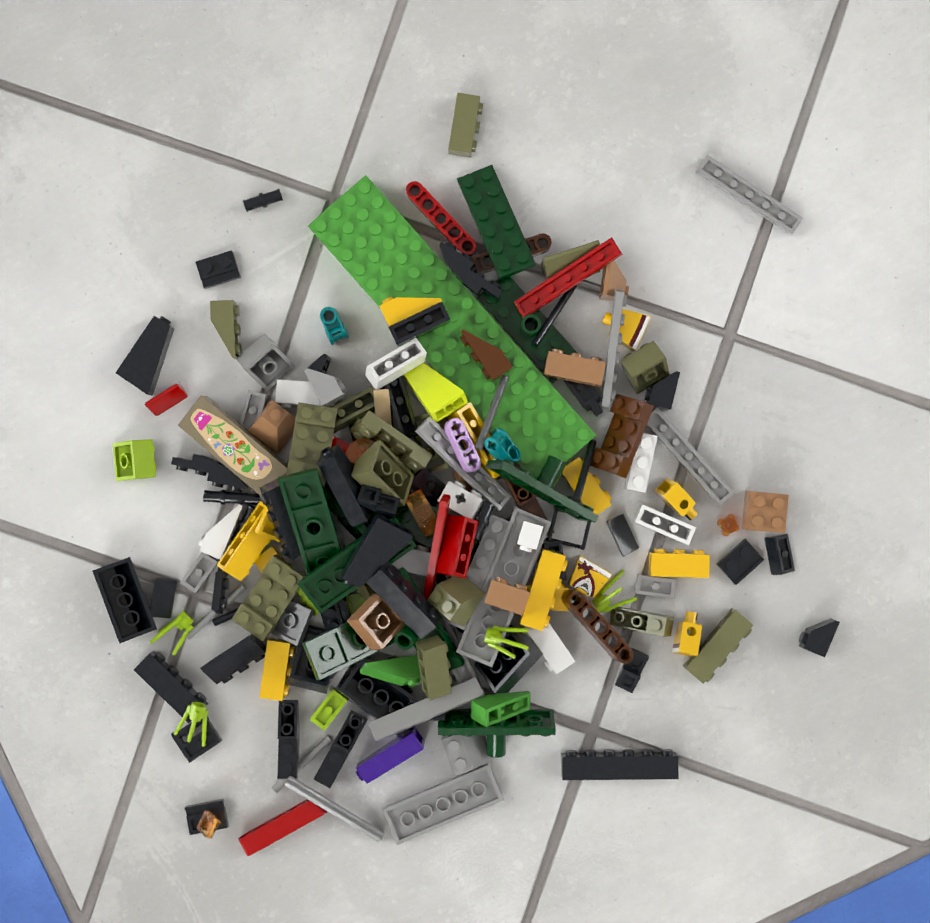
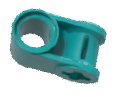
(334, 326)
(502, 448)

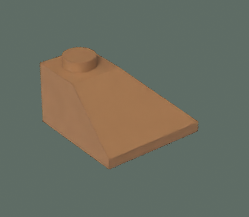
(612, 279)
(273, 426)

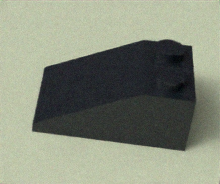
(302, 672)

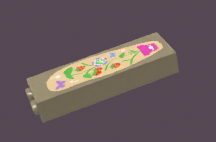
(232, 444)

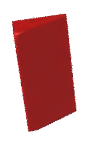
(166, 399)

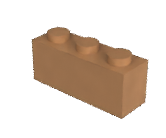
(574, 368)

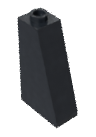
(147, 356)
(337, 472)
(375, 549)

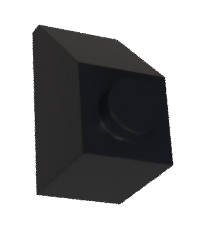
(663, 392)
(819, 637)

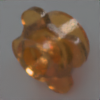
(734, 527)

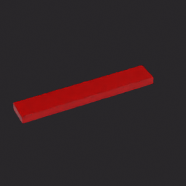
(568, 277)
(436, 545)

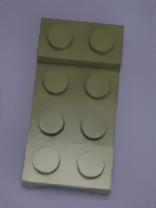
(311, 435)
(410, 453)
(268, 598)

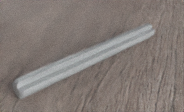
(334, 808)

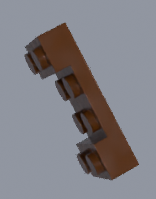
(622, 435)

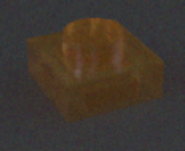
(208, 824)

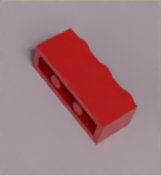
(457, 546)

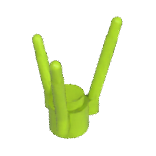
(602, 601)
(182, 621)
(494, 637)
(197, 712)

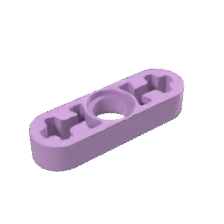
(470, 447)

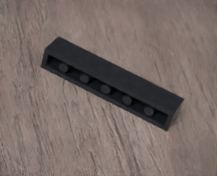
(619, 765)

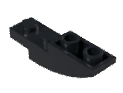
(461, 267)
(217, 472)
(288, 739)
(340, 749)

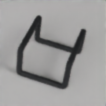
(550, 539)

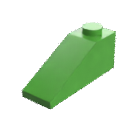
(398, 671)
(498, 707)

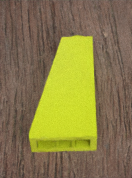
(435, 392)

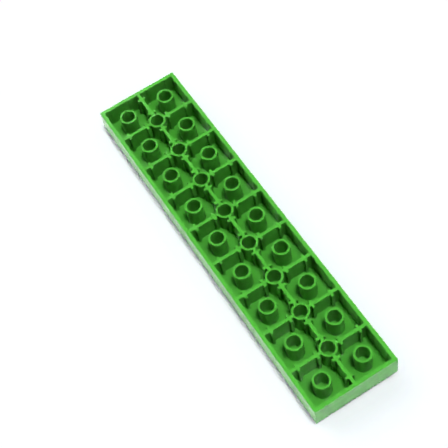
(395, 262)

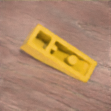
(402, 308)

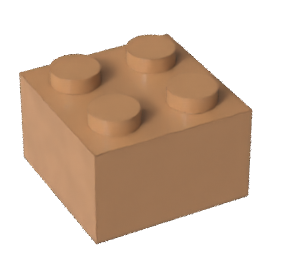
(765, 511)
(507, 596)
(375, 622)

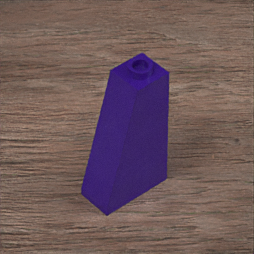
(390, 755)

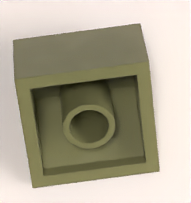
(645, 367)
(456, 599)

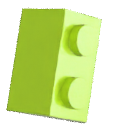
(134, 460)

